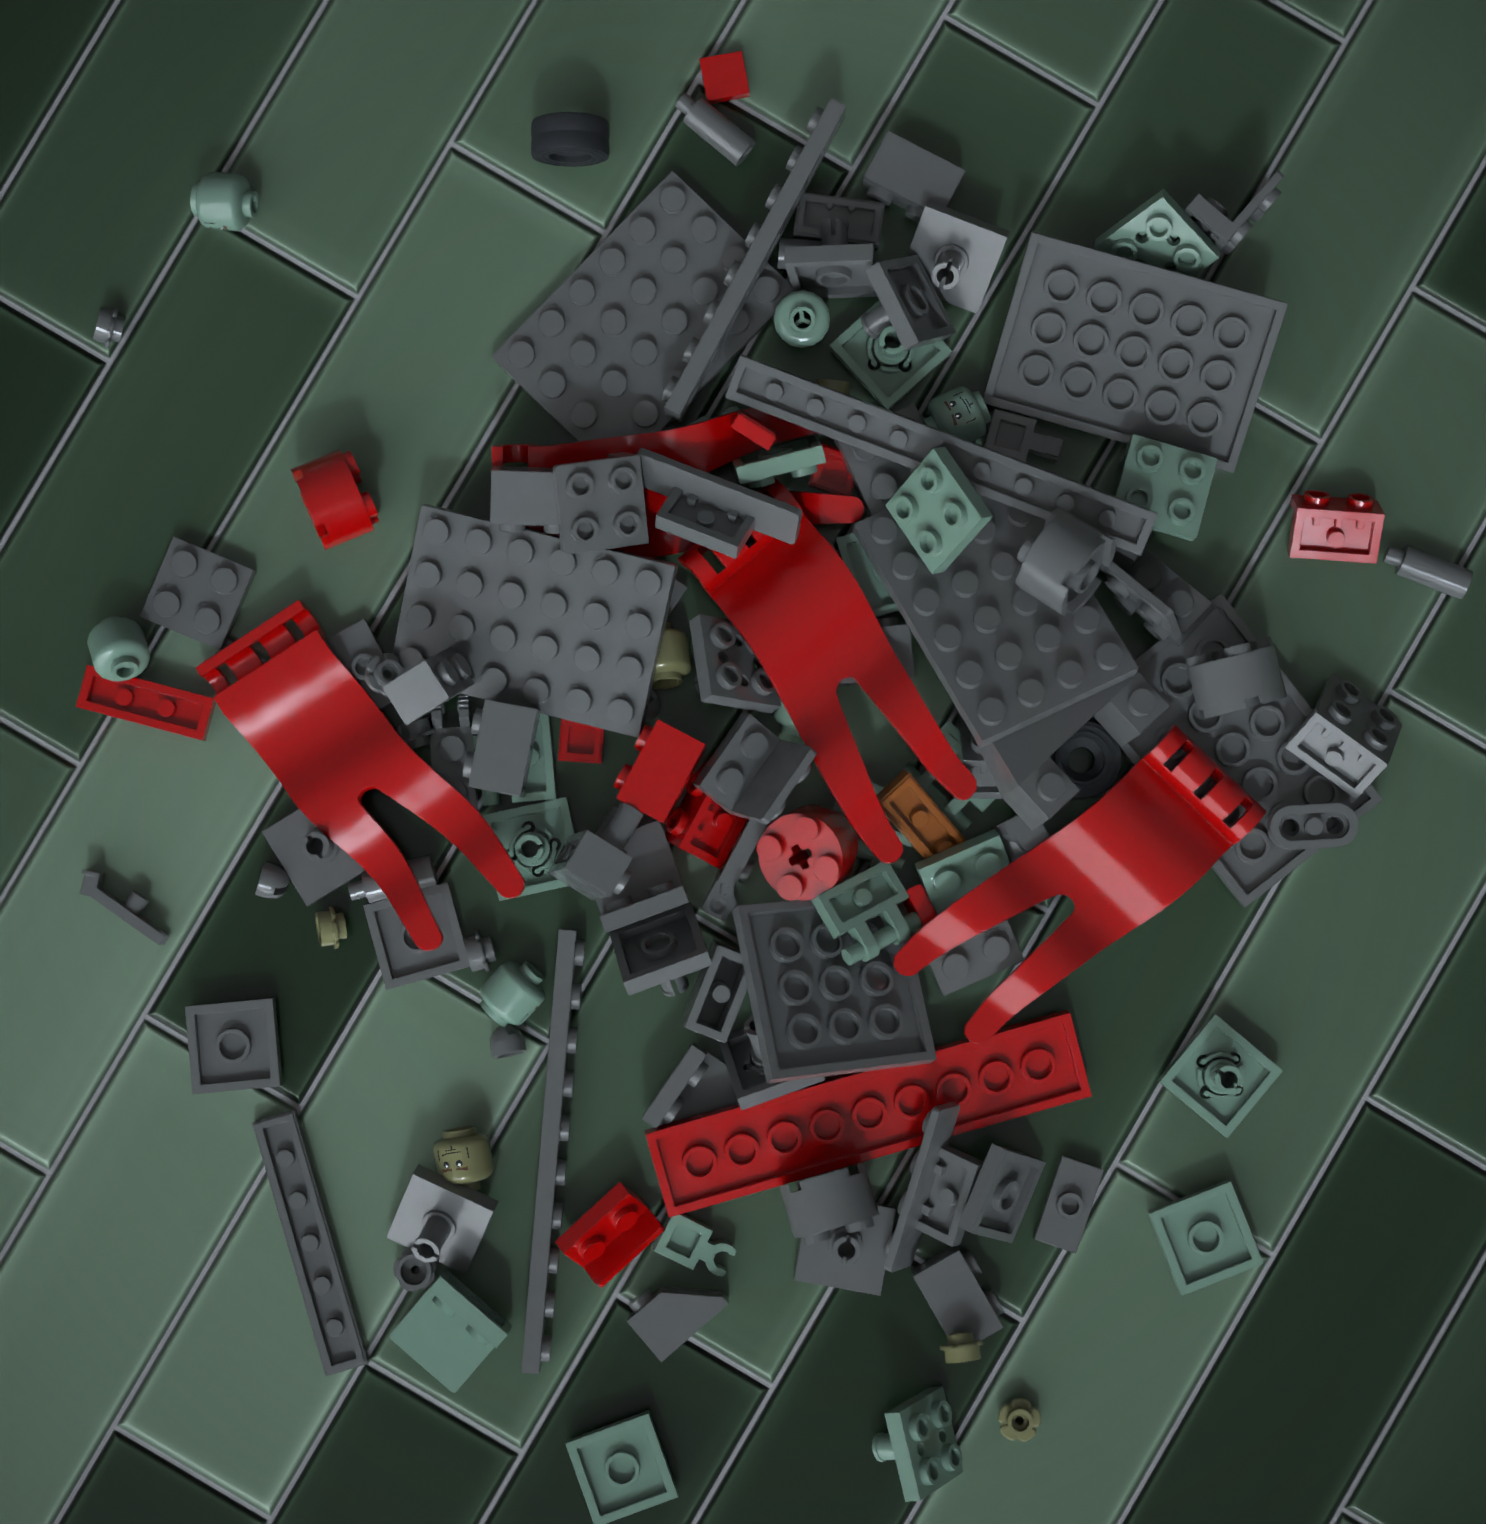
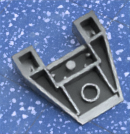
(1022, 759)

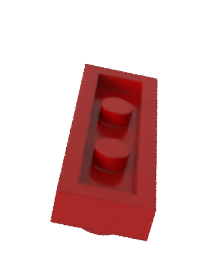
(147, 704)

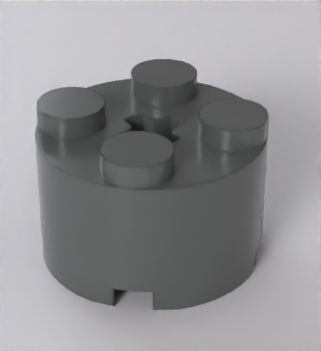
(1064, 562)
(1236, 678)
(829, 1203)

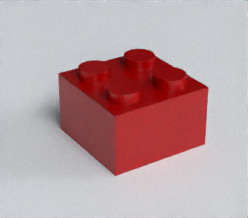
(659, 771)

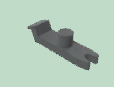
(129, 911)

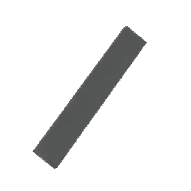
(311, 1242)

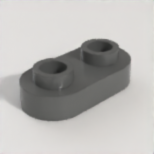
(1311, 826)

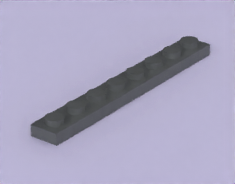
(744, 275)

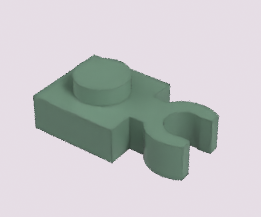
(688, 1240)

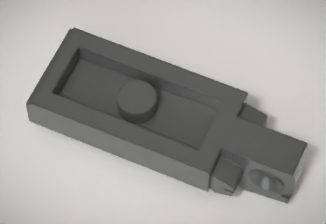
(737, 867)

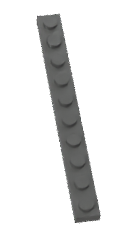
(910, 442)
(552, 1168)

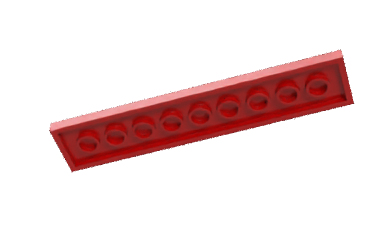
(865, 1114)

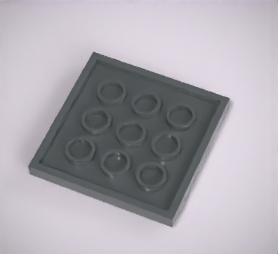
(818, 1011)

